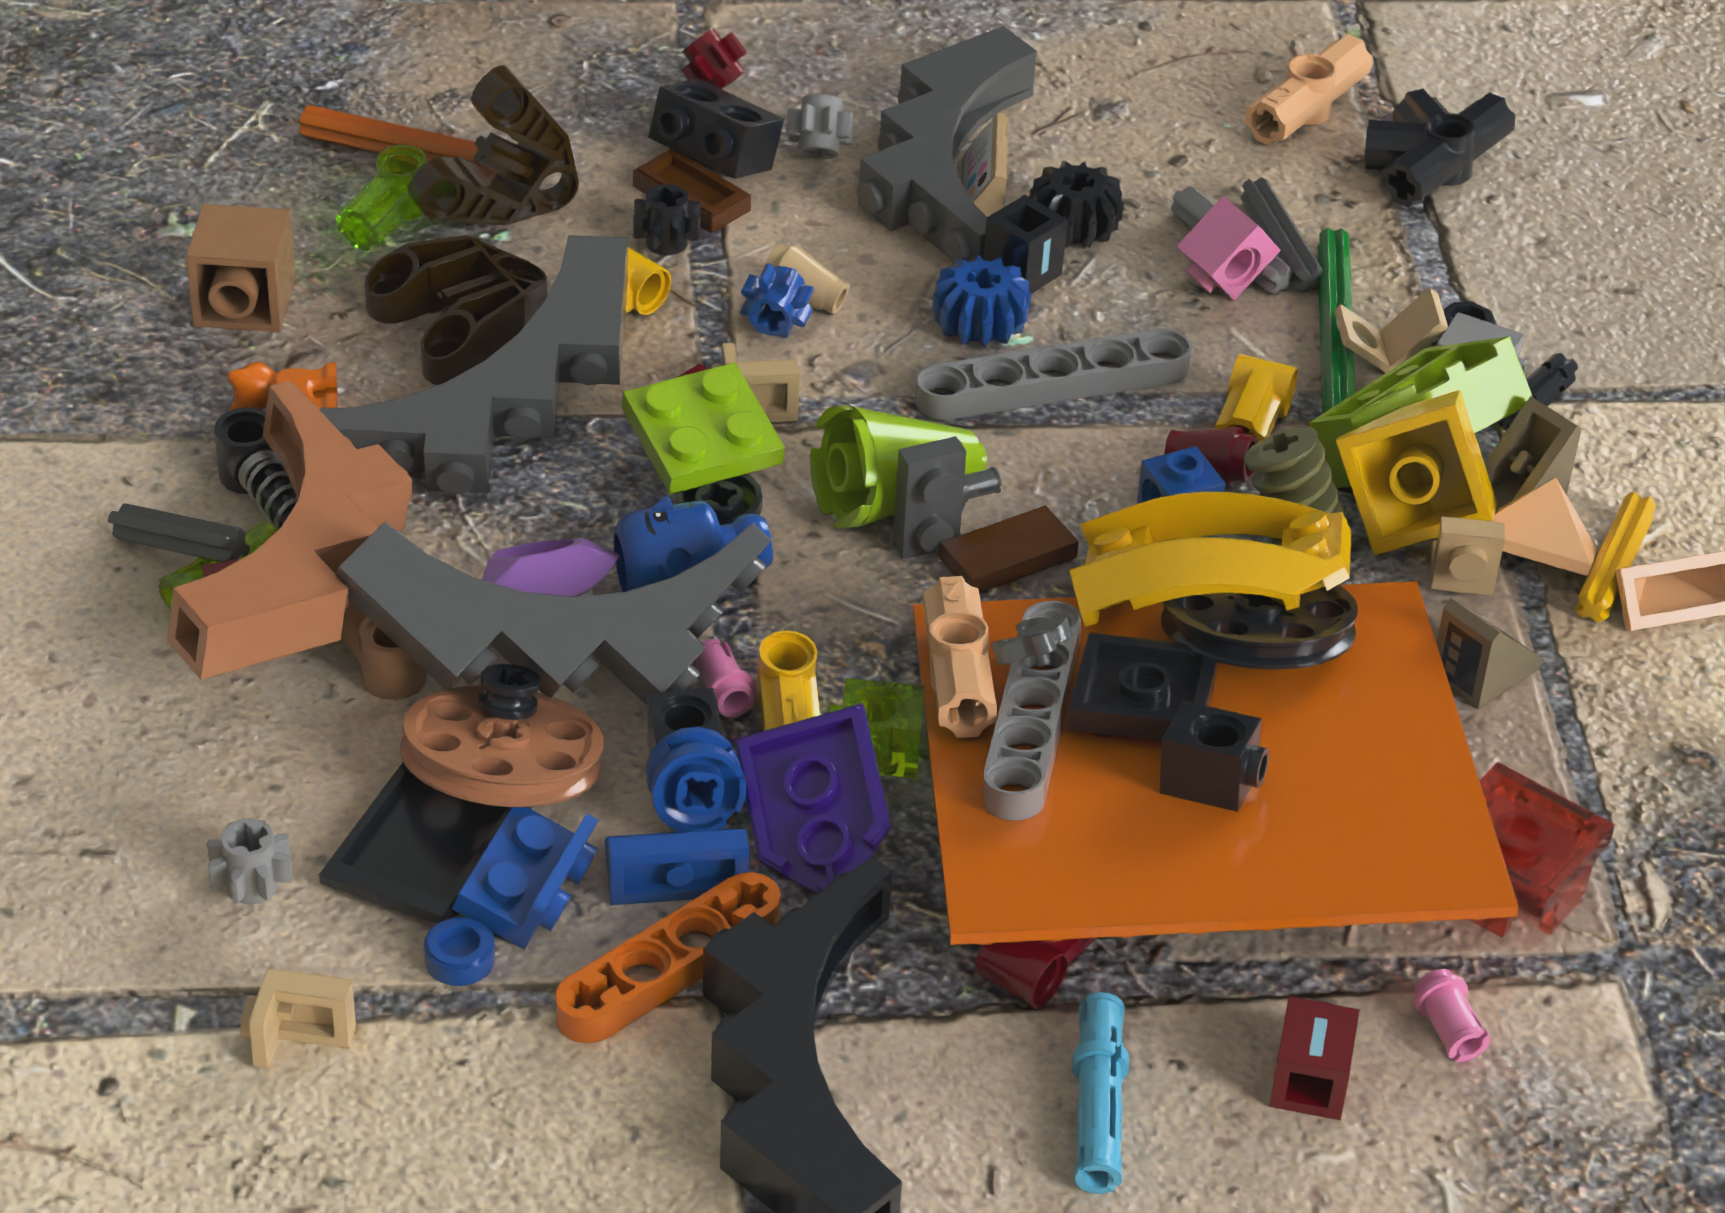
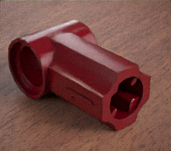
(1029, 968)

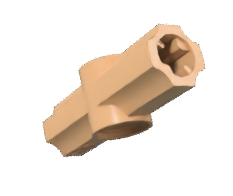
(1308, 90)
(959, 657)

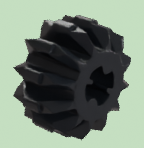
(1083, 197)

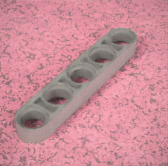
(1033, 388)
(1033, 726)

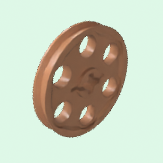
(501, 758)

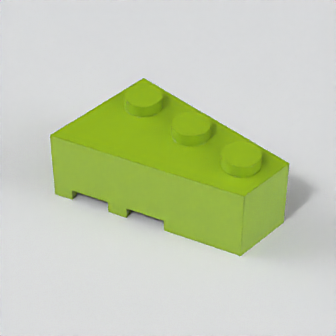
(1482, 370)

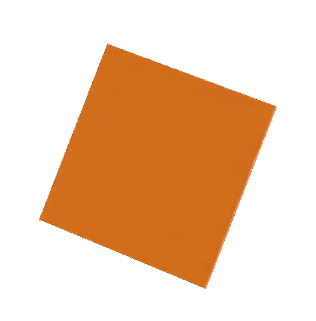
(1356, 823)

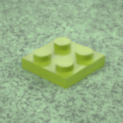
(702, 428)

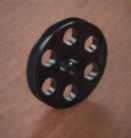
(1260, 630)

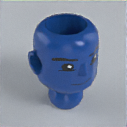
(673, 538)

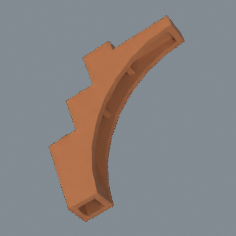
(288, 588)

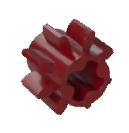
(714, 59)

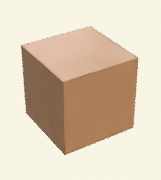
(241, 267)

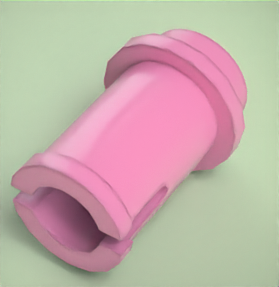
(719, 670)
(1444, 1002)

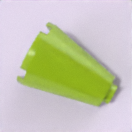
(859, 460)

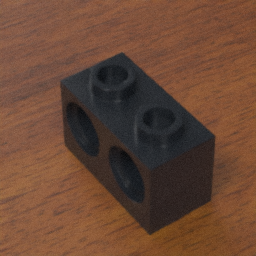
(715, 128)

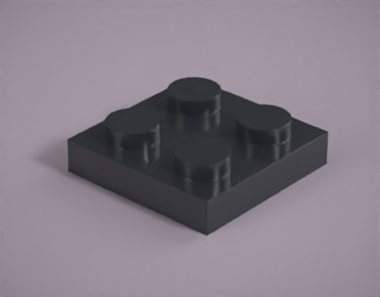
(1136, 686)

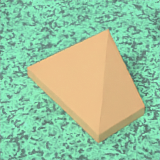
(1547, 529)
(1672, 591)

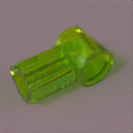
(383, 199)

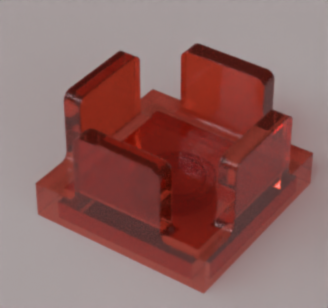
(1544, 845)

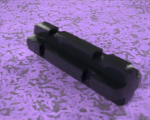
(1548, 382)

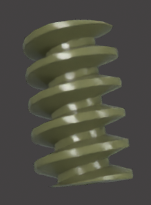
(1293, 469)

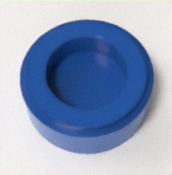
(459, 951)

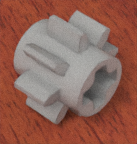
(820, 126)
(249, 861)

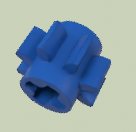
(776, 300)

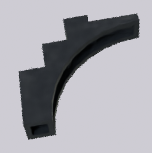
(785, 1131)

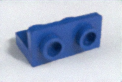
(523, 874)

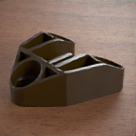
(469, 193)
(477, 287)

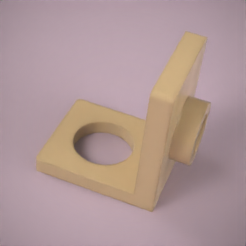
(1401, 338)

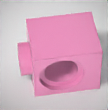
(1227, 250)

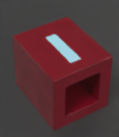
(1314, 1058)

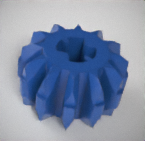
(981, 301)

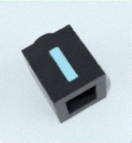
(1028, 238)

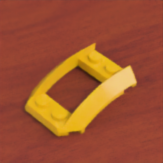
(1161, 552)

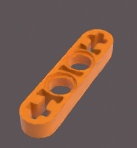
(658, 948)

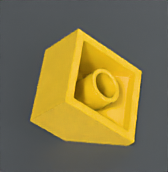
(1415, 470)

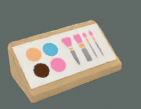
(986, 166)

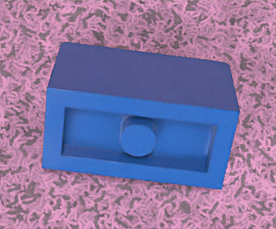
(673, 864)

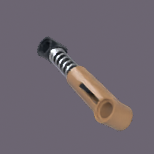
(253, 468)

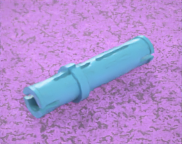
(1100, 1067)

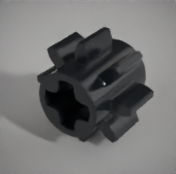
(666, 219)

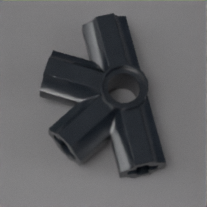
(1430, 145)

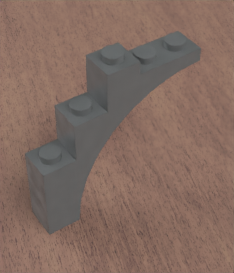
(938, 111)
(517, 388)
(454, 619)

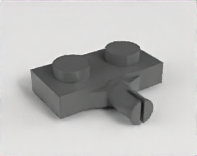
(934, 493)

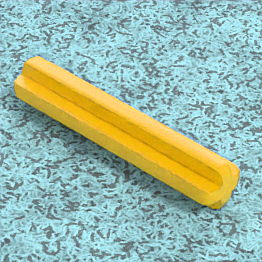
(1616, 552)

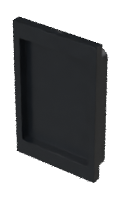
(413, 848)

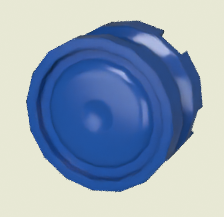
(695, 780)

